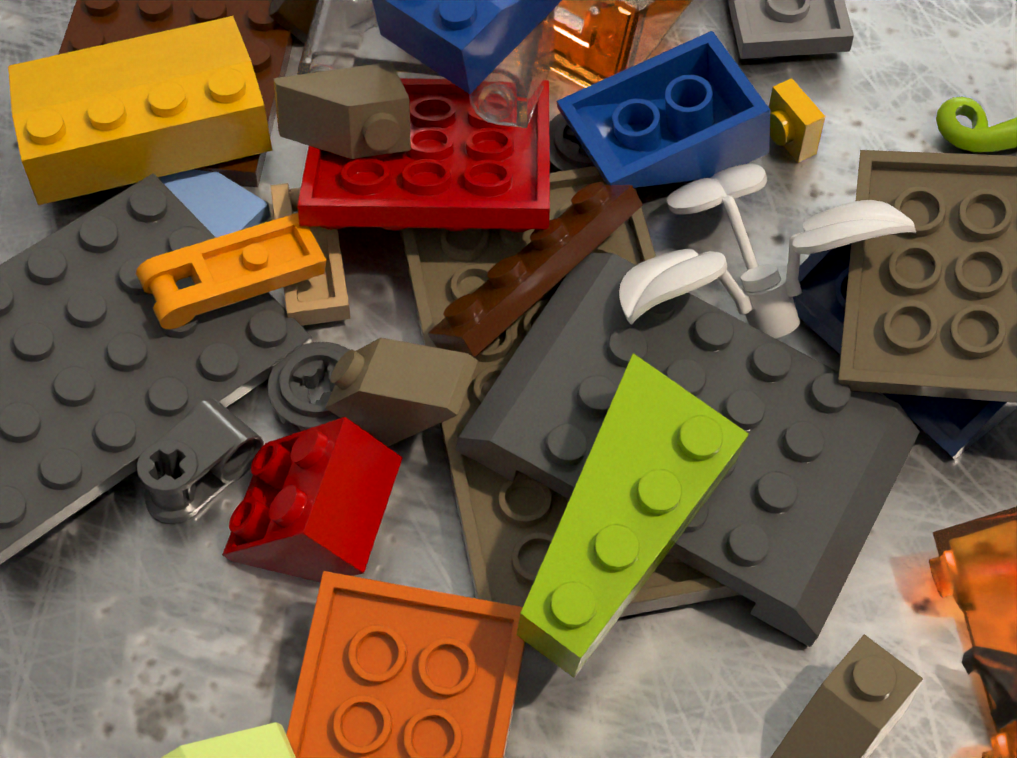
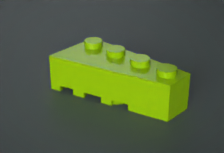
(634, 499)

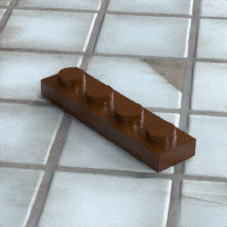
(525, 277)

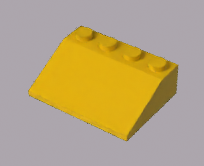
(137, 110)

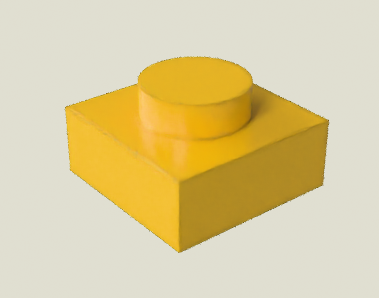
(795, 120)

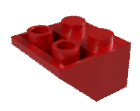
(314, 502)

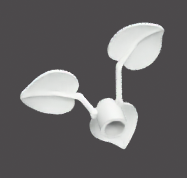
(764, 292)

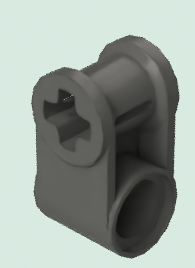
(196, 456)

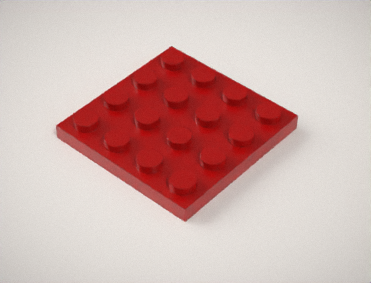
(452, 178)

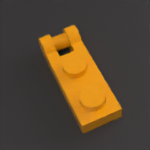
(230, 269)

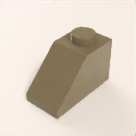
(346, 110)
(399, 387)
(853, 706)

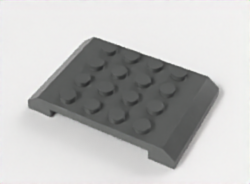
(803, 484)

